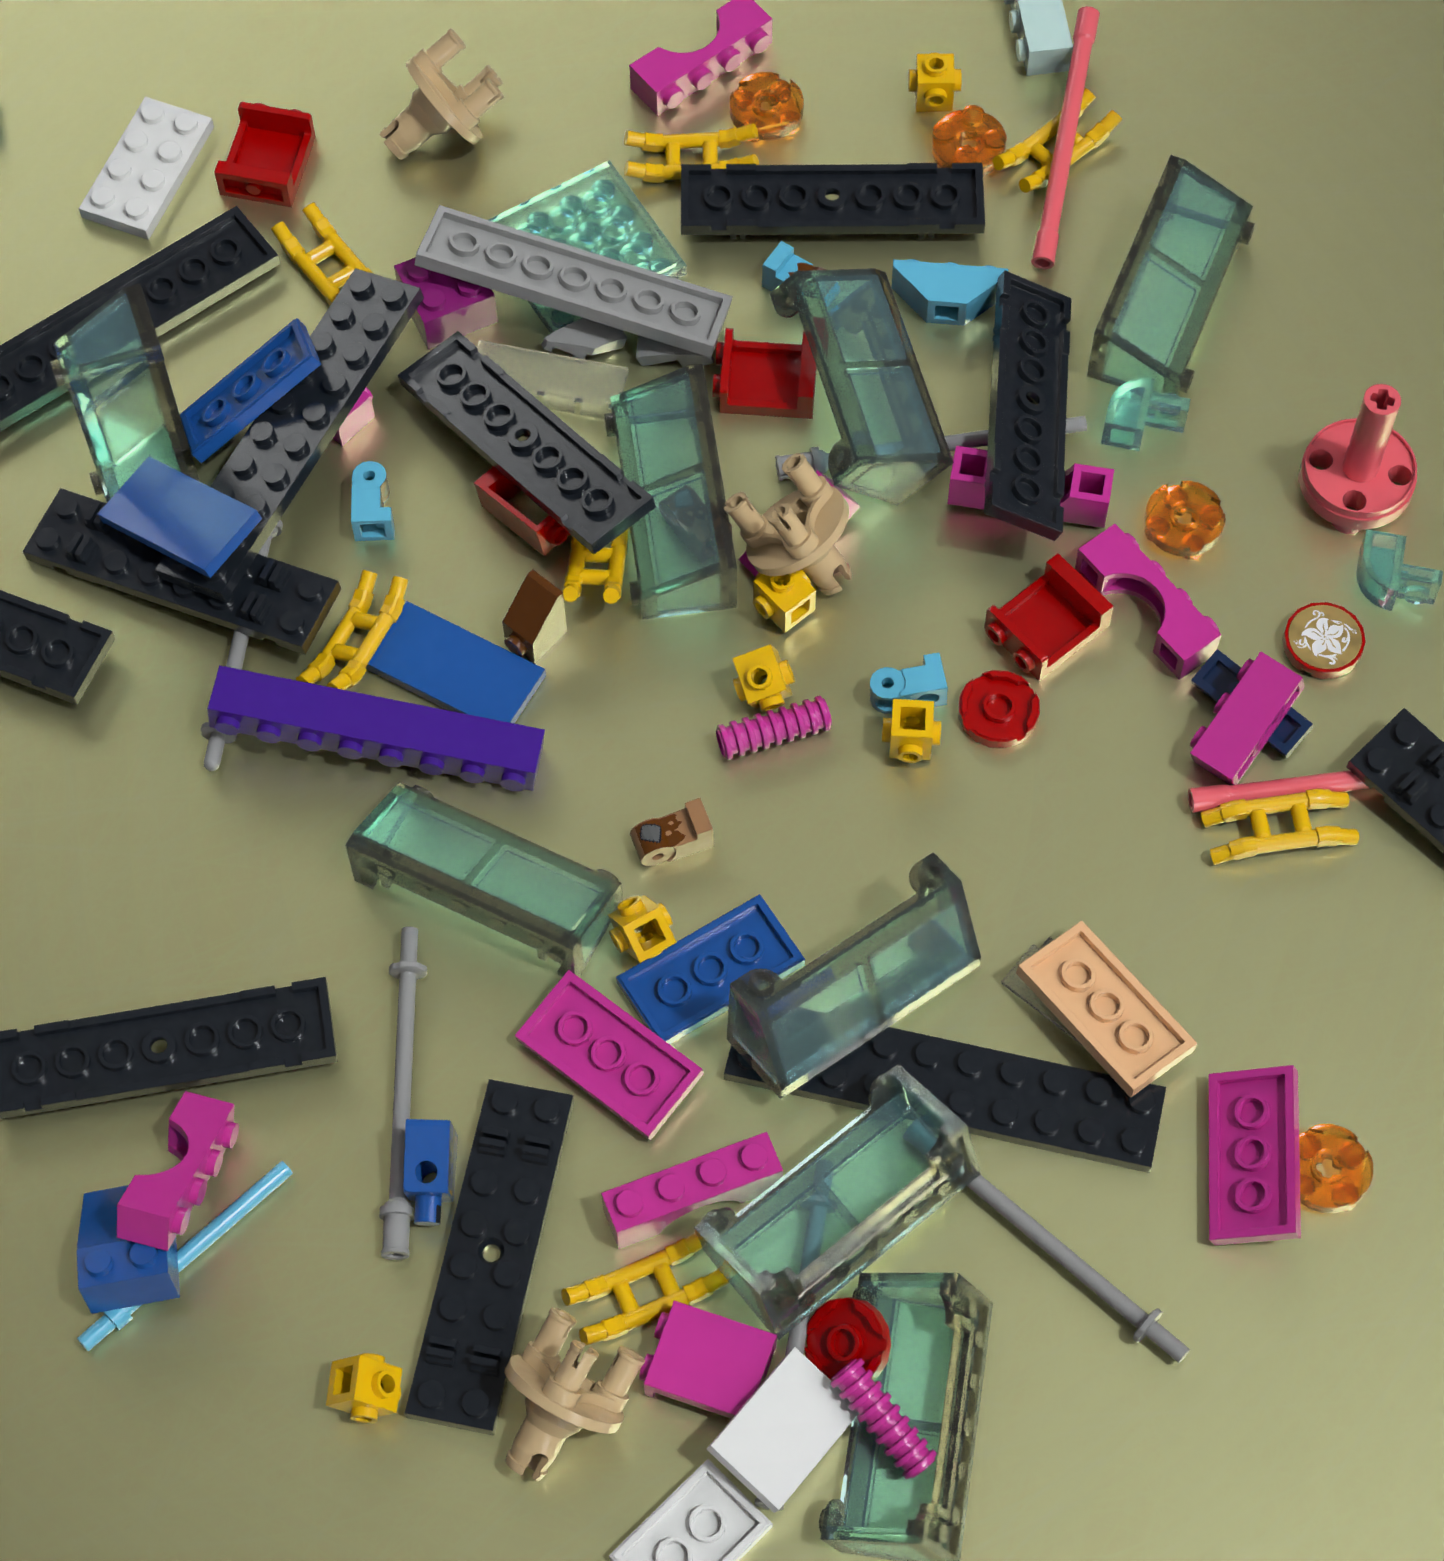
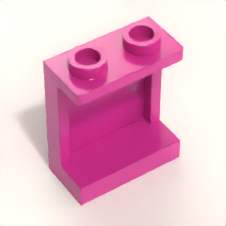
(707, 1360)

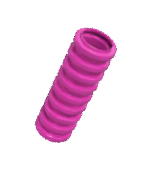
(773, 727)
(883, 1418)

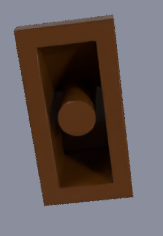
(535, 618)

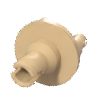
(439, 103)
(797, 529)
(561, 1396)

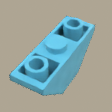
(946, 290)

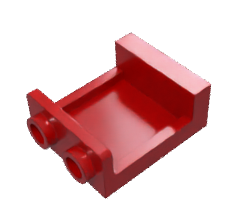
(267, 155)
(765, 378)
(1049, 619)

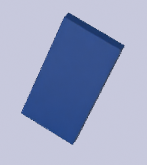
(249, 390)
(179, 516)
(455, 667)
(693, 977)

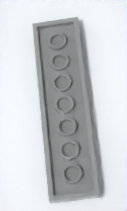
(573, 281)

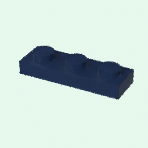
(1220, 676)

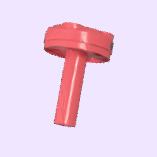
(1359, 466)

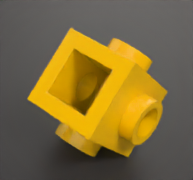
(934, 82)
(784, 598)
(756, 666)
(911, 730)
(641, 928)
(364, 1387)

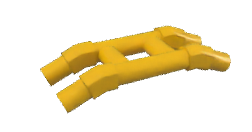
(673, 143)
(1034, 146)
(308, 261)
(610, 578)
(357, 618)
(1263, 840)
(619, 1281)

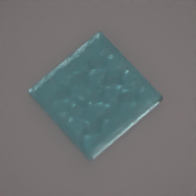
(598, 216)

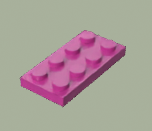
(609, 1055)
(1254, 1156)

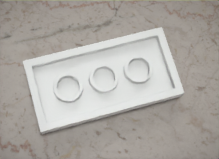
(146, 168)

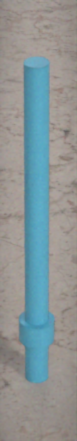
(193, 1248)

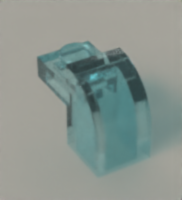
(1137, 406)
(1385, 577)

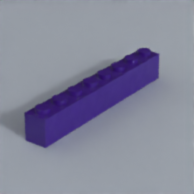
(375, 728)

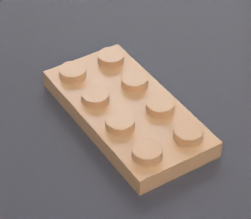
(1106, 1008)

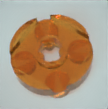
(772, 123)
(968, 124)
(1179, 538)
(1347, 1155)

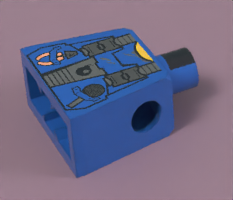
(429, 1149)

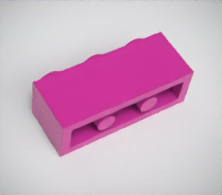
(1246, 718)

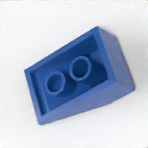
(116, 1270)

